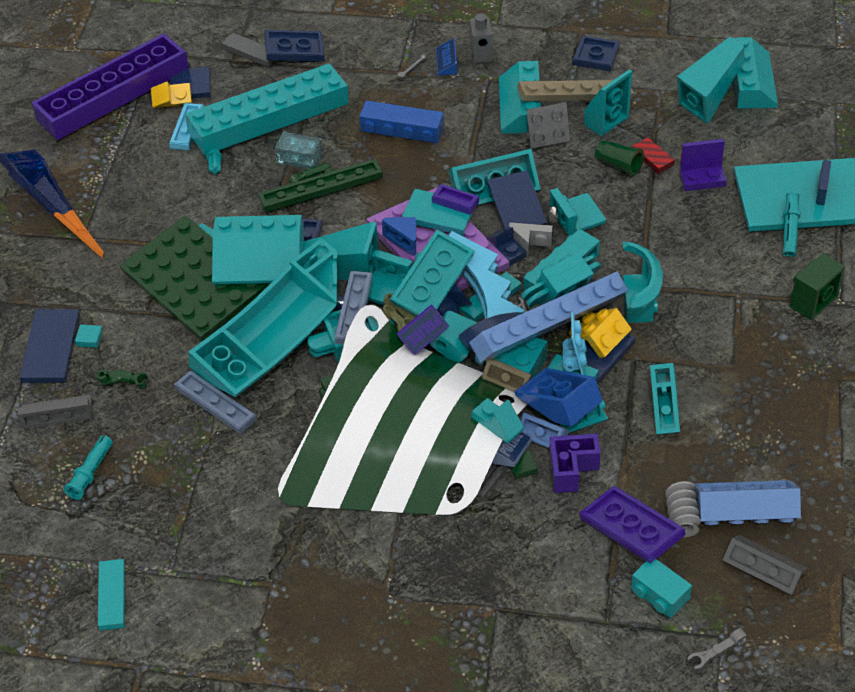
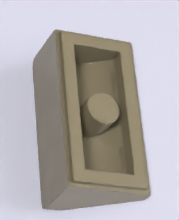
(504, 375)

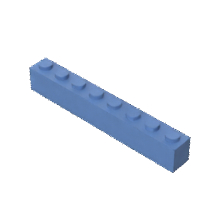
(548, 316)

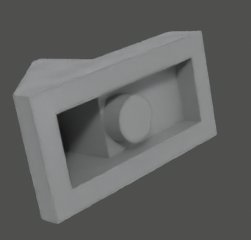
(532, 235)

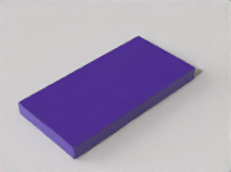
(632, 524)

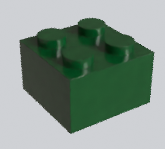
(816, 286)

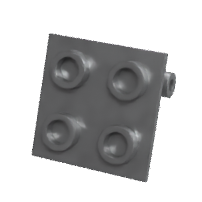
(548, 125)

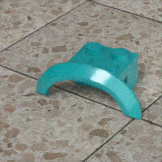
(643, 288)

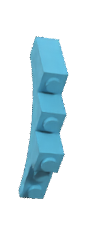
(489, 287)

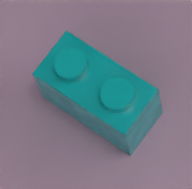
(661, 587)

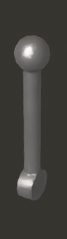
(401, 75)

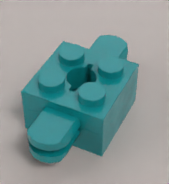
(562, 278)
(325, 343)

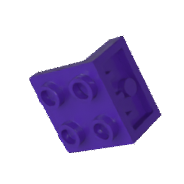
(702, 165)

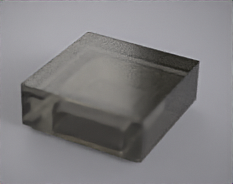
(552, 220)

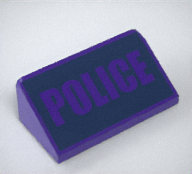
(423, 329)

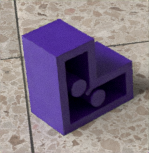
(571, 455)

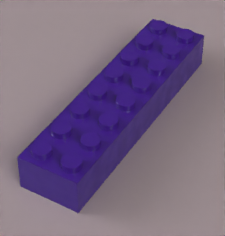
(109, 86)

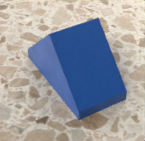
(401, 232)

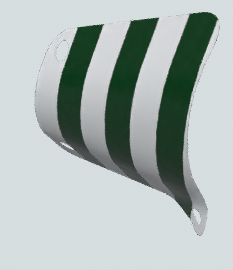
(394, 430)

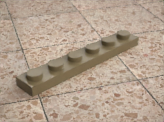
(561, 90)

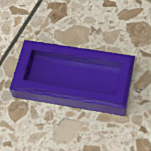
(455, 199)

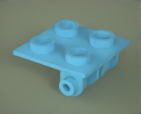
(574, 348)

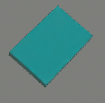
(435, 215)

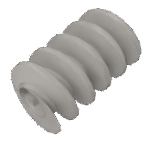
(683, 506)

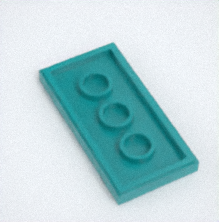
(432, 274)

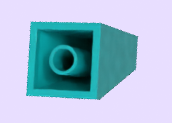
(708, 79)
(353, 248)

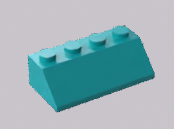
(755, 80)
(512, 107)
(474, 176)

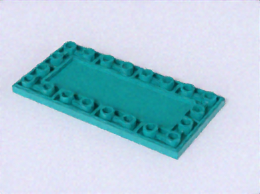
(765, 187)

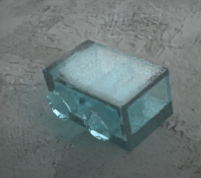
(298, 150)

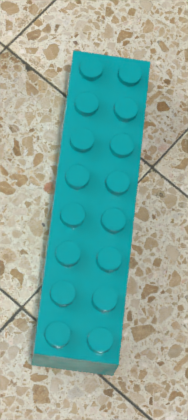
(267, 108)

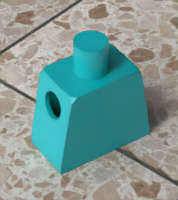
(448, 341)

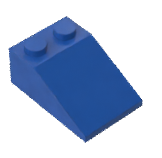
(561, 395)

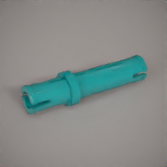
(791, 217)

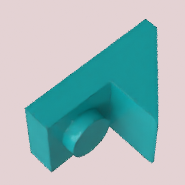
(499, 419)

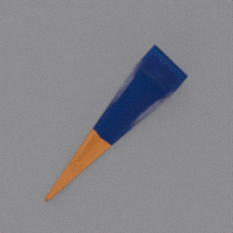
(34, 175)

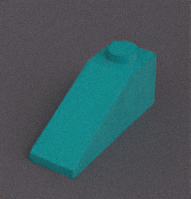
(665, 398)

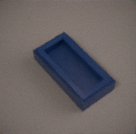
(823, 182)

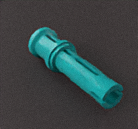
(84, 475)

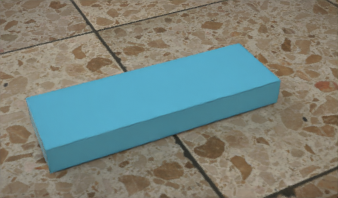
(181, 138)

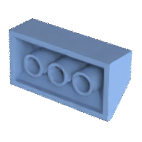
(748, 501)

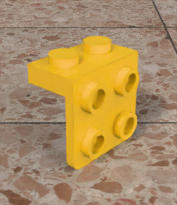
(603, 330)

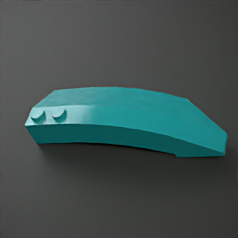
(271, 323)

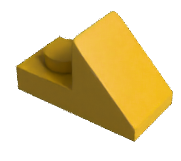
(171, 95)

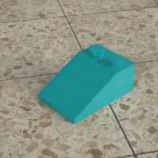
(609, 105)

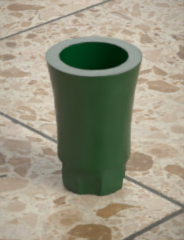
(620, 156)

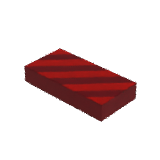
(655, 156)

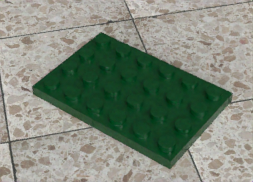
(178, 276)

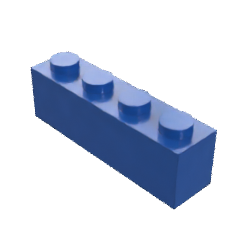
(402, 121)

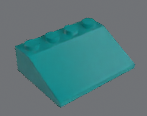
(254, 247)

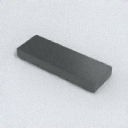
(246, 48)

